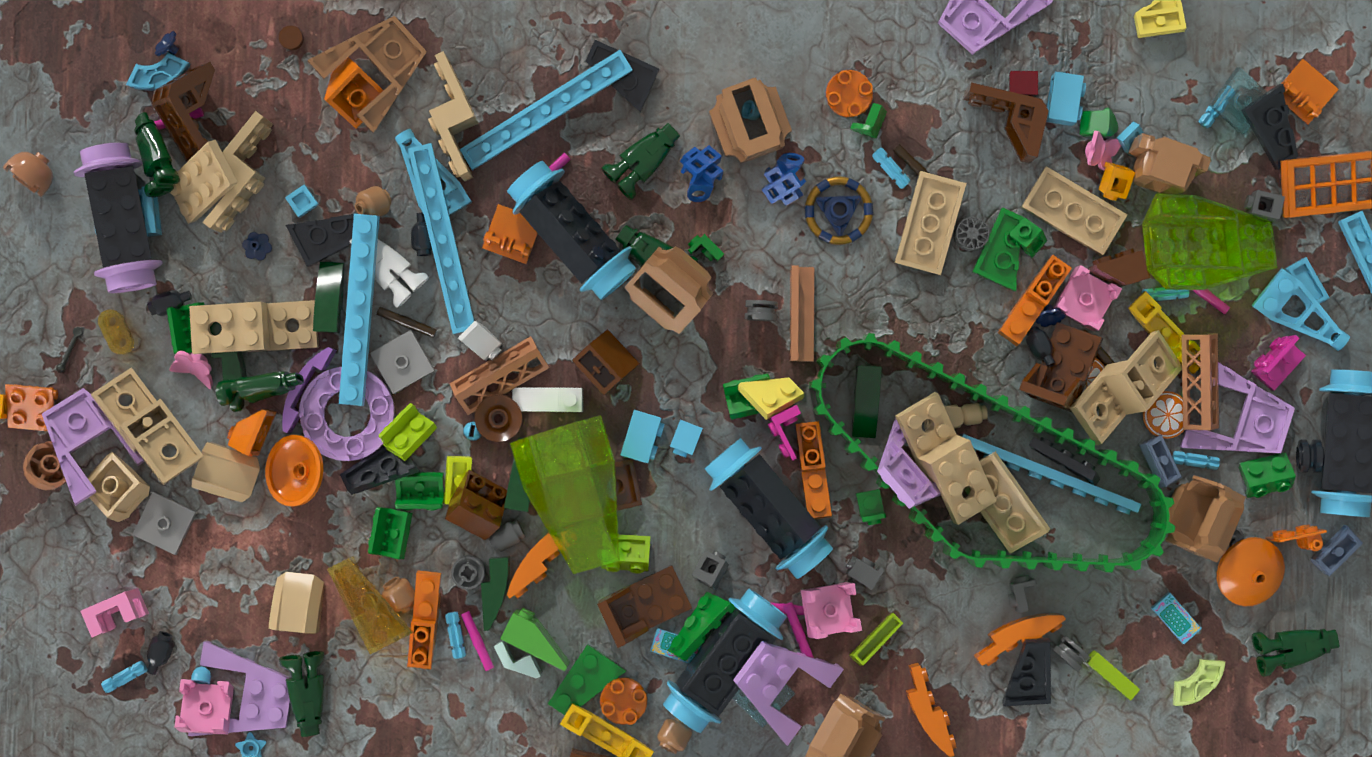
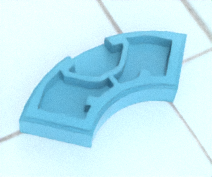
(156, 75)

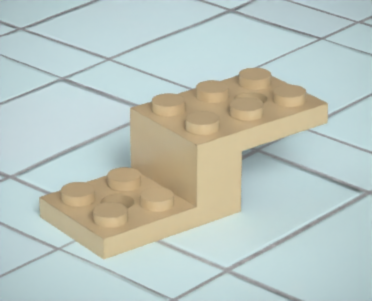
(452, 117)
(248, 178)
(252, 327)
(1126, 387)
(147, 426)
(946, 458)

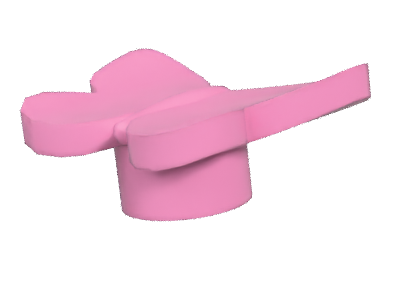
(1101, 151)
(195, 364)

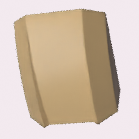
(226, 472)
(117, 488)
(297, 603)

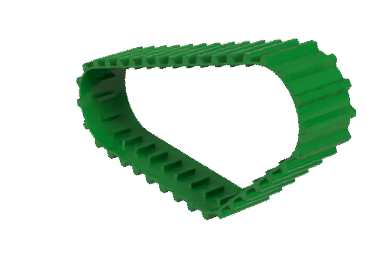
(1160, 504)

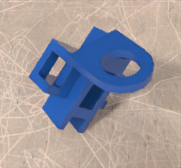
(786, 171)
(702, 177)

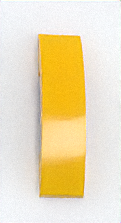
(1152, 319)
(603, 733)

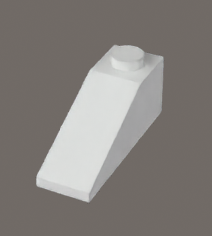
(481, 341)
(549, 399)

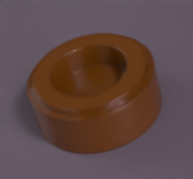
(291, 37)

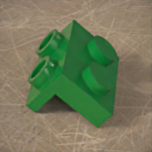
(180, 327)
(736, 402)
(1267, 475)
(420, 491)
(390, 532)

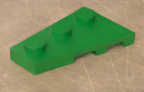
(1000, 254)
(704, 617)
(585, 679)

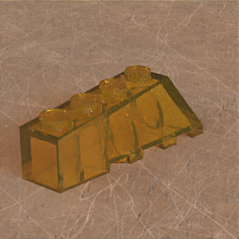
(370, 612)

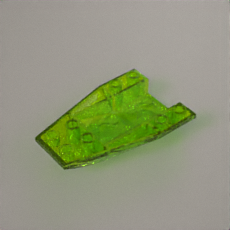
(1204, 243)
(573, 490)

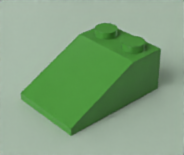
(531, 636)

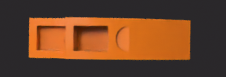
(1034, 300)
(813, 470)
(533, 566)
(424, 619)
(1007, 635)
(931, 719)

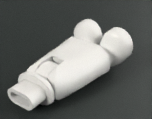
(390, 267)

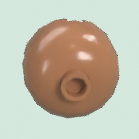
(31, 171)
(43, 468)

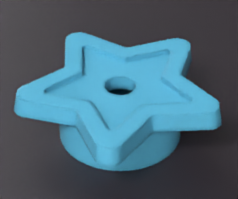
(251, 741)

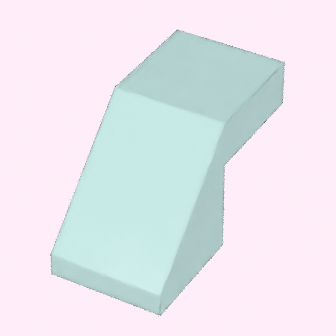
(525, 665)

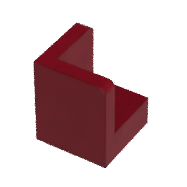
(1024, 82)

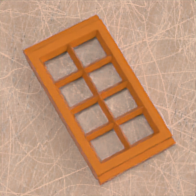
(1327, 184)

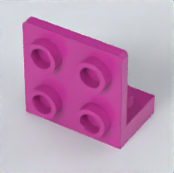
(1278, 362)
(786, 417)

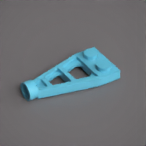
(455, 195)
(1280, 291)

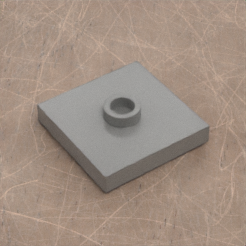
(402, 362)
(164, 523)

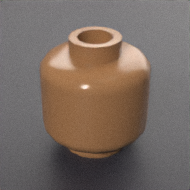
(373, 201)
(399, 594)
(674, 735)

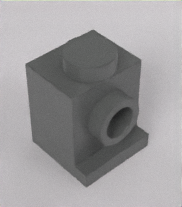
(1272, 205)
(702, 570)
(863, 571)

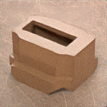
(731, 128)
(1166, 164)
(681, 278)
(1204, 517)
(847, 730)

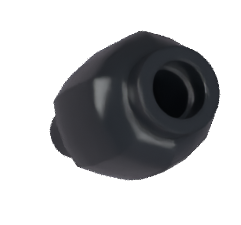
(420, 238)
(167, 299)
(1040, 345)
(159, 651)

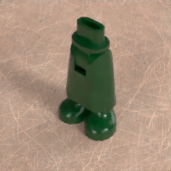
(154, 157)
(641, 159)
(642, 244)
(255, 388)
(1292, 648)
(305, 691)

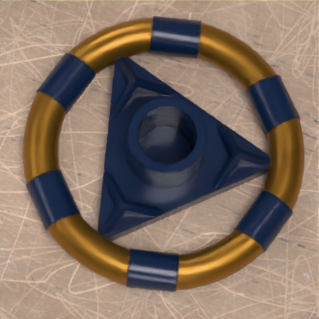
(838, 210)

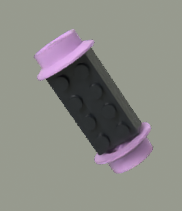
(118, 217)

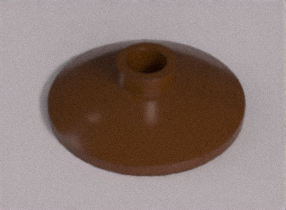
(507, 409)

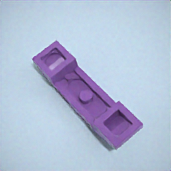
(290, 413)

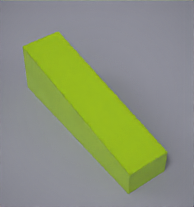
(876, 639)
(1112, 675)

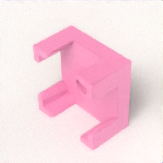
(1086, 298)
(829, 610)
(99, 618)
(205, 707)

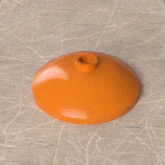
(294, 470)
(1243, 565)

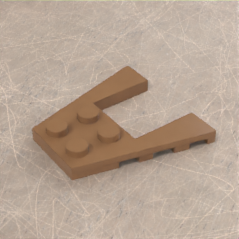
(390, 50)

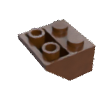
(1123, 270)
(605, 362)
(477, 505)

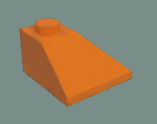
(350, 91)
(250, 433)

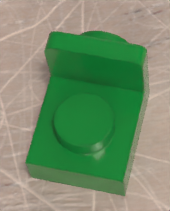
(1029, 236)
(710, 250)
(870, 506)

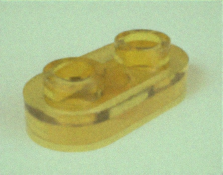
(115, 333)

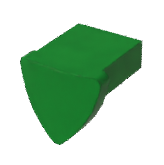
(1099, 120)
(873, 122)

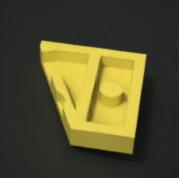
(1160, 18)
(771, 395)

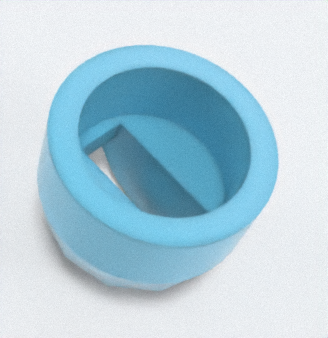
(746, 109)
(467, 429)
(201, 675)

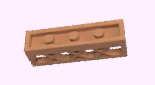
(801, 314)
(490, 372)
(1209, 381)

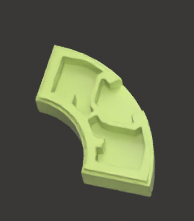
(1199, 683)

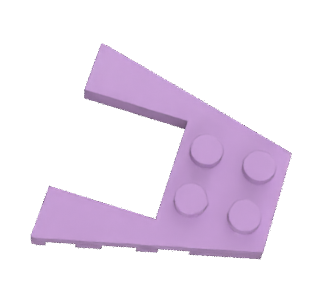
(978, 23)
(1260, 425)
(72, 426)
(903, 474)
(768, 673)
(264, 695)

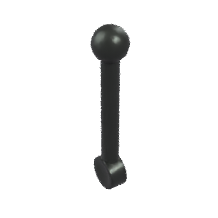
(77, 333)

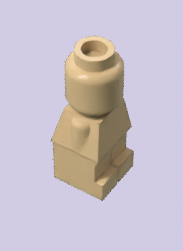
(968, 414)

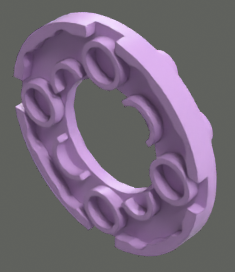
(336, 446)

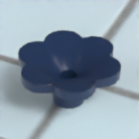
(167, 44)
(263, 246)
(1050, 316)

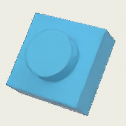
(1128, 135)
(302, 201)

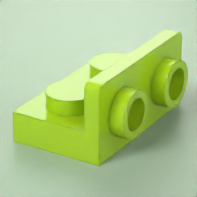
(407, 432)
(633, 554)

